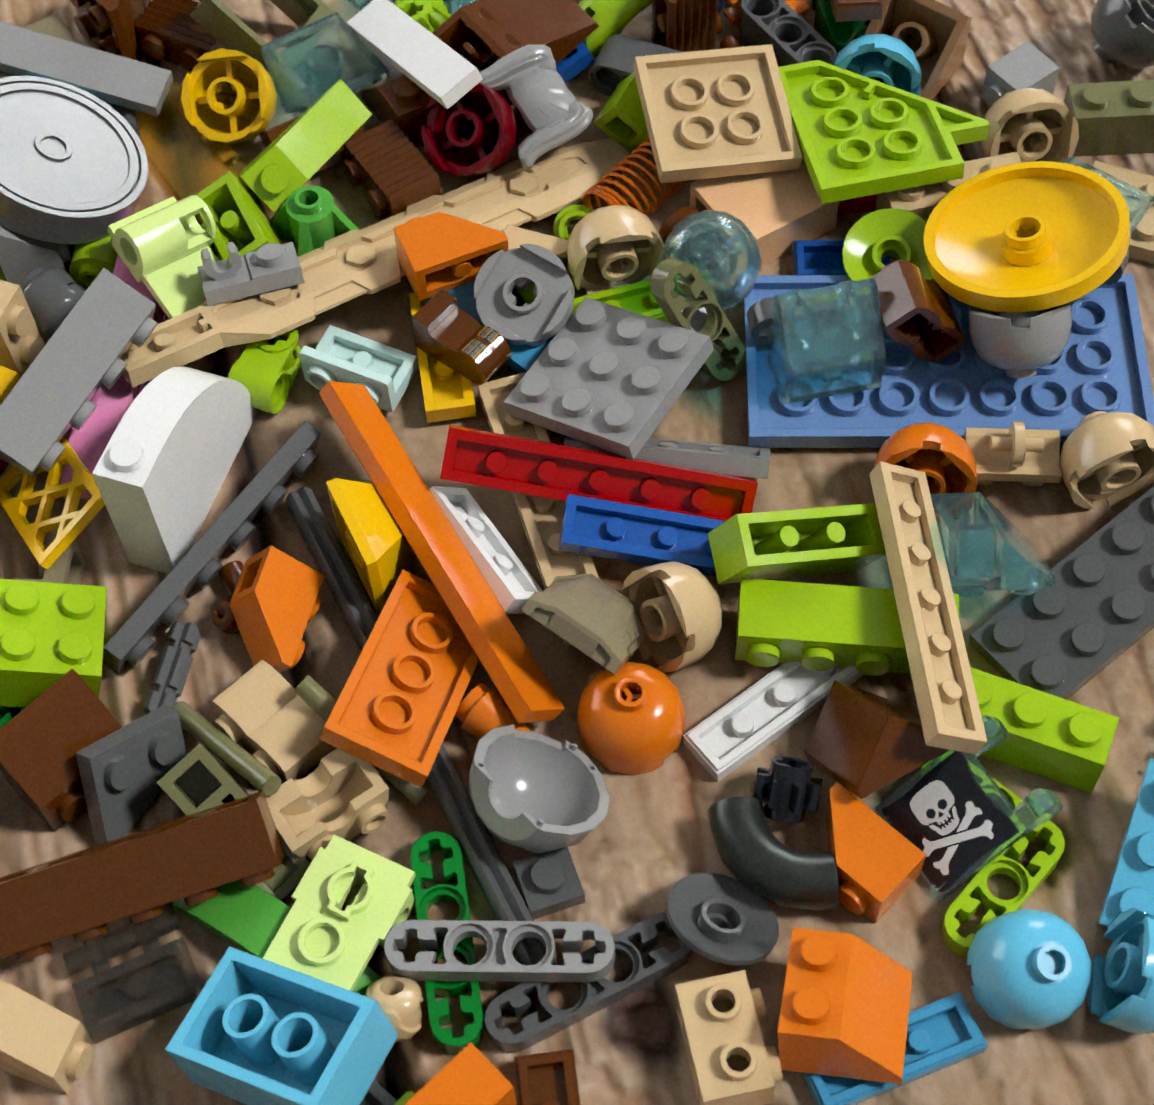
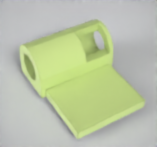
(165, 250)
(338, 943)

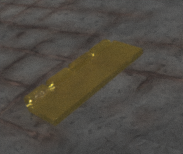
(183, 153)

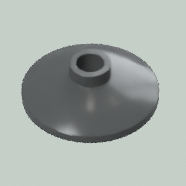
(722, 919)

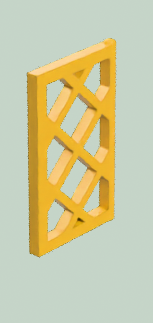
(69, 523)

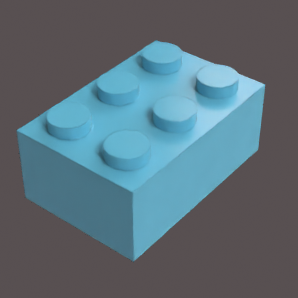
(281, 1036)

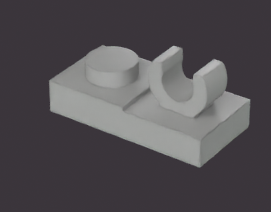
(255, 273)

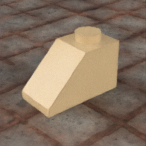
(41, 1041)

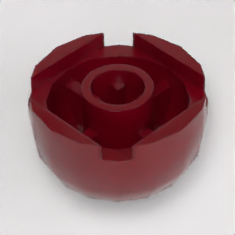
(471, 134)

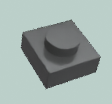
(549, 882)

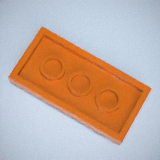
(404, 684)

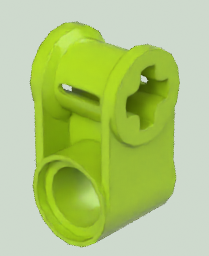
(269, 370)

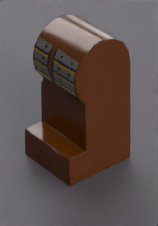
(459, 339)

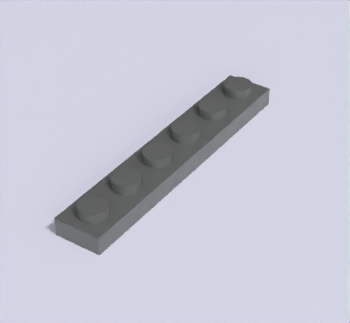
(201, 563)

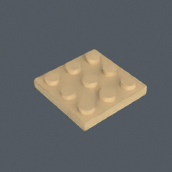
(716, 113)

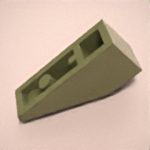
(203, 783)

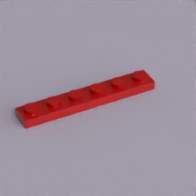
(560, 470)

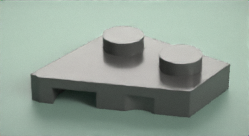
(123, 771)

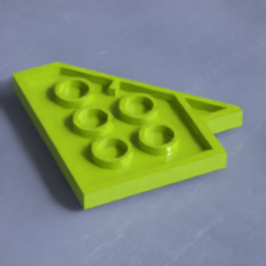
(871, 135)

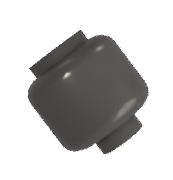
(50, 297)

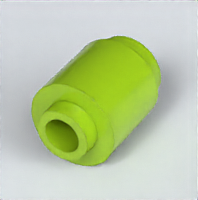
(90, 259)

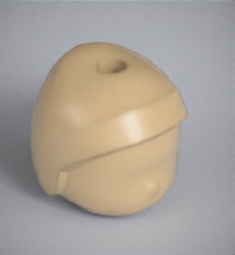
(401, 1003)

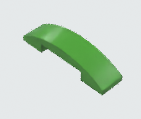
(249, 921)

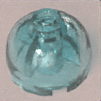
(720, 250)

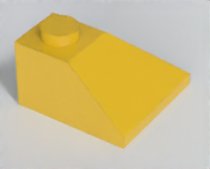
(369, 537)

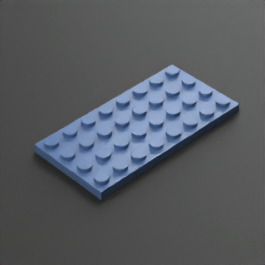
(1097, 371)

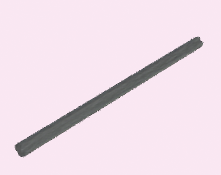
(443, 777)

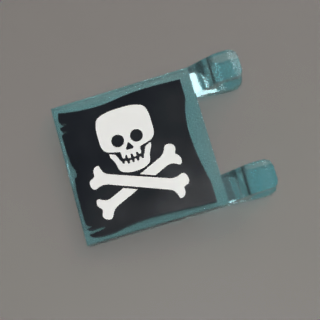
(962, 814)

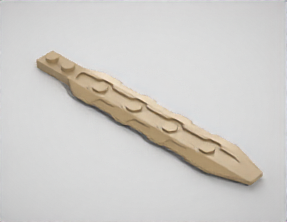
(368, 259)

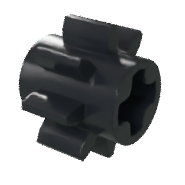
(787, 789)

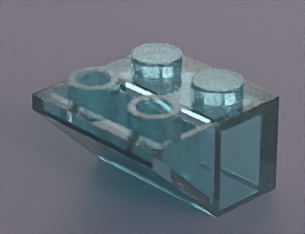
(827, 341)
(986, 548)

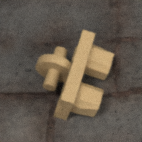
(1015, 454)

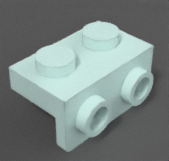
(359, 360)

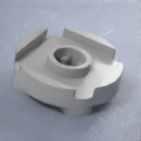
(516, 268)

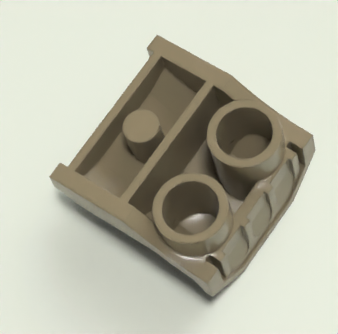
(590, 618)

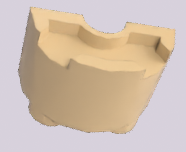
(336, 799)

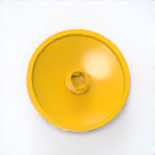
(1027, 236)

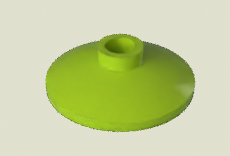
(881, 235)

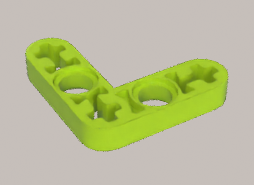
(1040, 867)

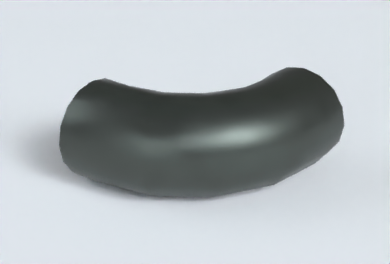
(766, 864)

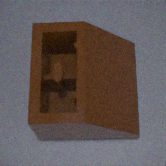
(110, 25)

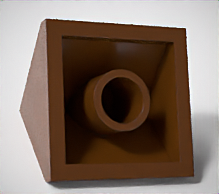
(867, 740)

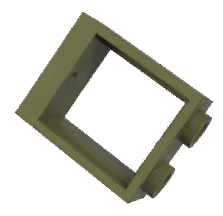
(238, 36)

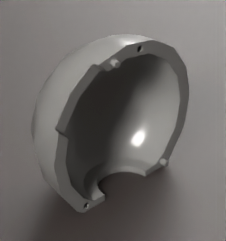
(536, 790)

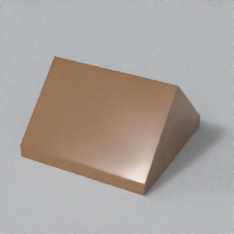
(932, 32)

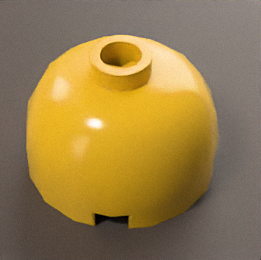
(229, 96)

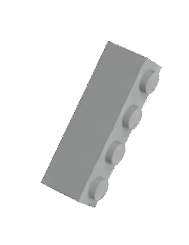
(71, 370)

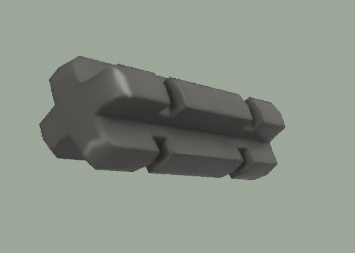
(173, 666)

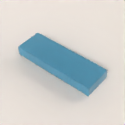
(936, 1039)

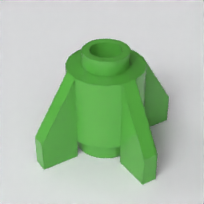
(310, 218)

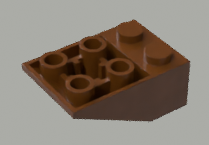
(495, 28)

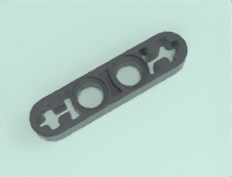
(594, 994)

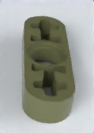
(681, 309)

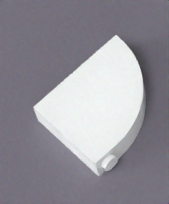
(171, 462)

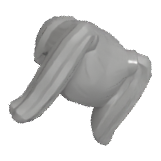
(541, 98)

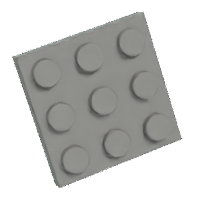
(609, 377)

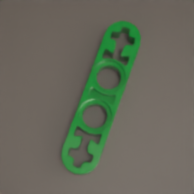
(454, 873)

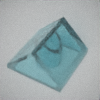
(315, 58)

